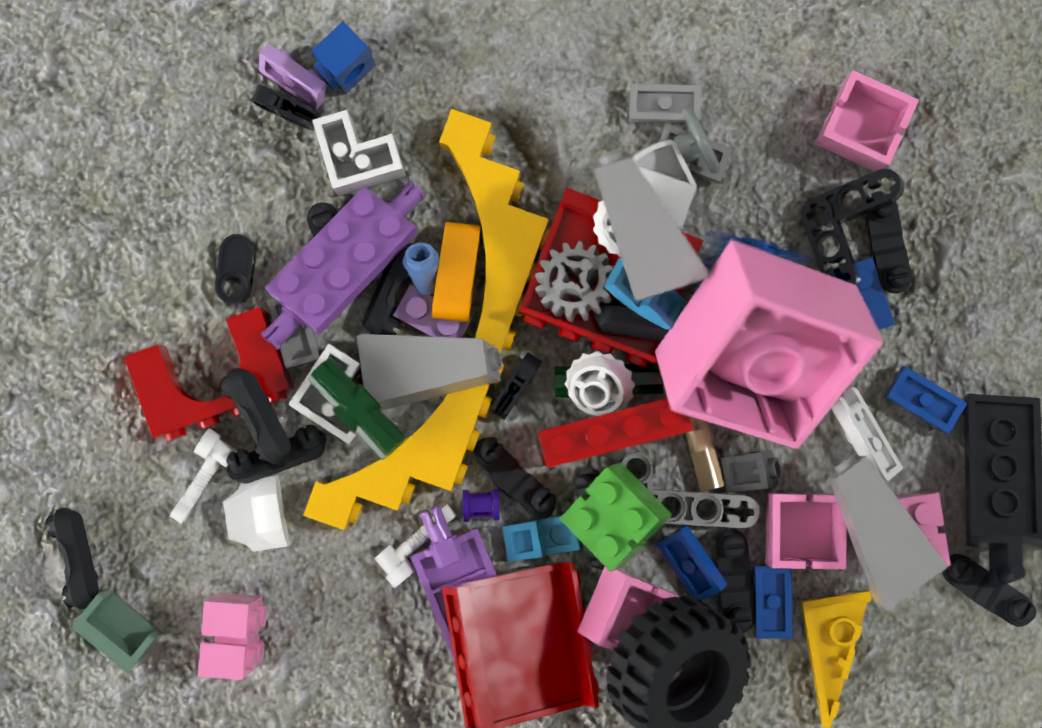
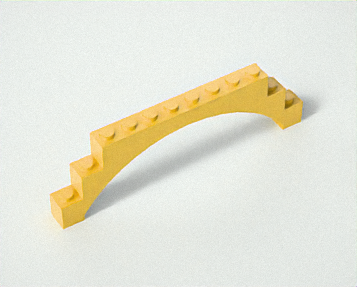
(440, 444)

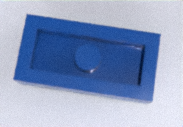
(872, 293)
(925, 400)
(691, 563)
(772, 602)

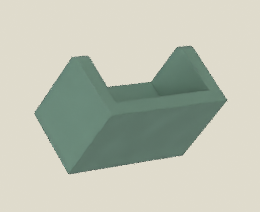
(117, 630)

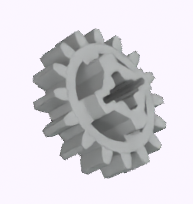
(565, 290)

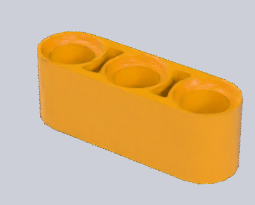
(456, 272)

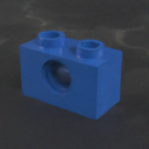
(343, 58)

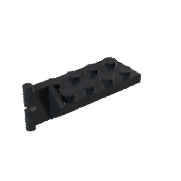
(1003, 481)

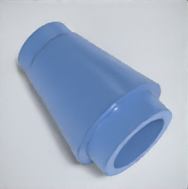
(422, 266)

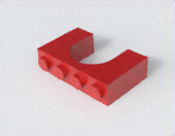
(173, 410)
(611, 432)

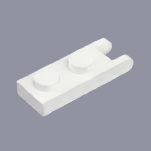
(865, 433)

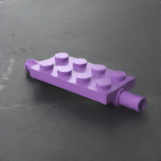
(341, 261)
(449, 562)

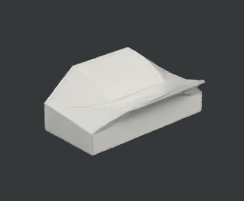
(257, 515)

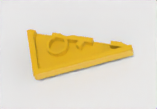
(831, 632)

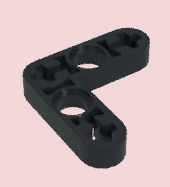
(837, 215)

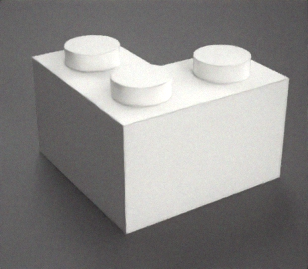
(353, 163)
(316, 407)

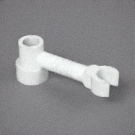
(215, 454)
(395, 561)

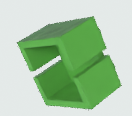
(615, 514)

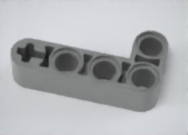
(688, 502)

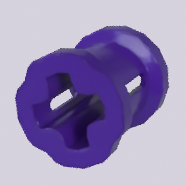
(481, 505)

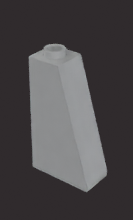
(647, 236)
(419, 368)
(884, 535)

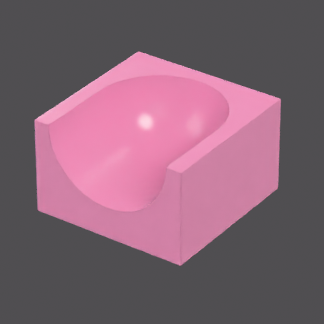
(766, 346)

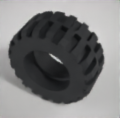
(656, 649)

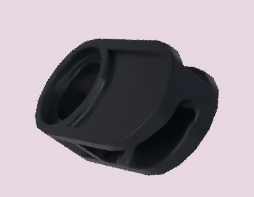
(285, 107)
(236, 260)
(515, 385)

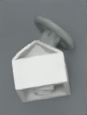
(666, 166)

